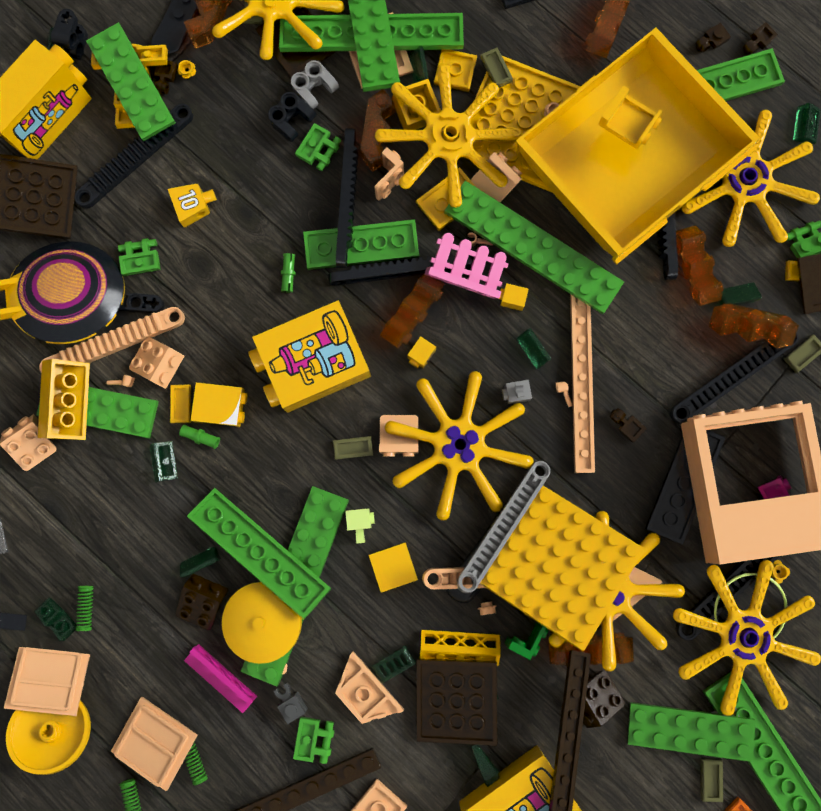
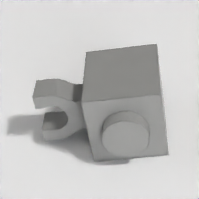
(517, 392)

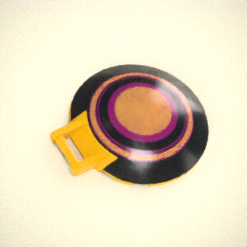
(63, 292)

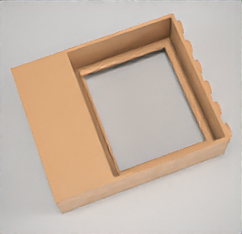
(760, 526)

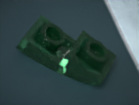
(56, 618)

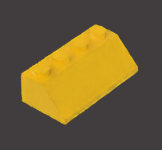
(63, 400)

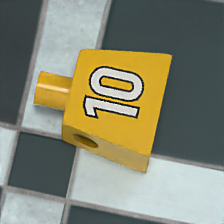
(191, 203)

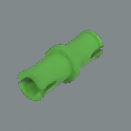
(288, 272)
(199, 436)

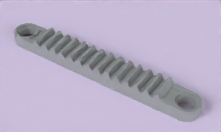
(503, 527)

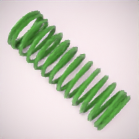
(85, 589)
(198, 779)
(126, 784)

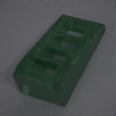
(410, 662)
(487, 769)

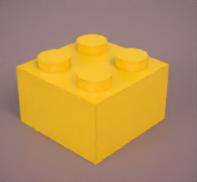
(424, 93)

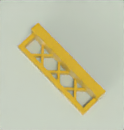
(460, 650)

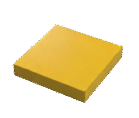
(461, 68)
(393, 567)

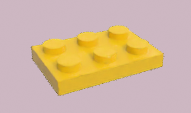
(436, 201)

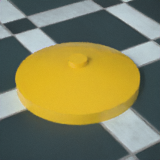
(259, 624)
(47, 741)

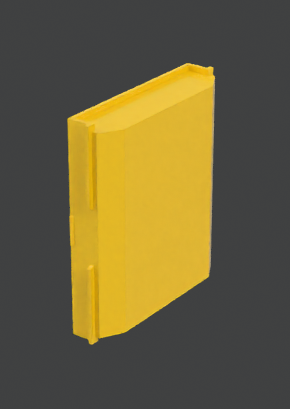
(626, 191)

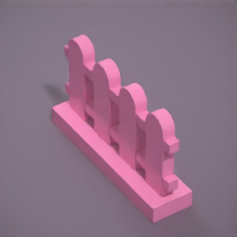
(474, 274)

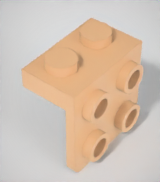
(395, 166)
(483, 183)
(156, 362)
(394, 444)
(24, 445)

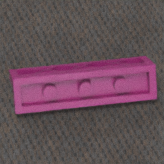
(220, 678)

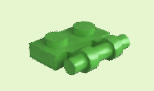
(313, 144)
(809, 245)
(140, 262)
(307, 739)

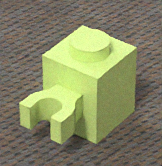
(358, 521)

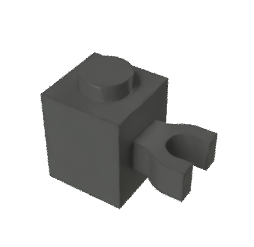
(291, 705)

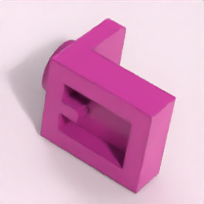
(775, 488)

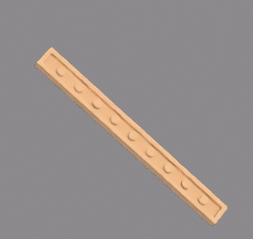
(582, 386)

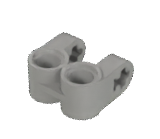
(322, 78)

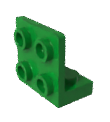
(531, 647)

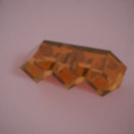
(201, 27)
(607, 27)
(378, 109)
(698, 266)
(412, 310)
(754, 324)
(623, 650)

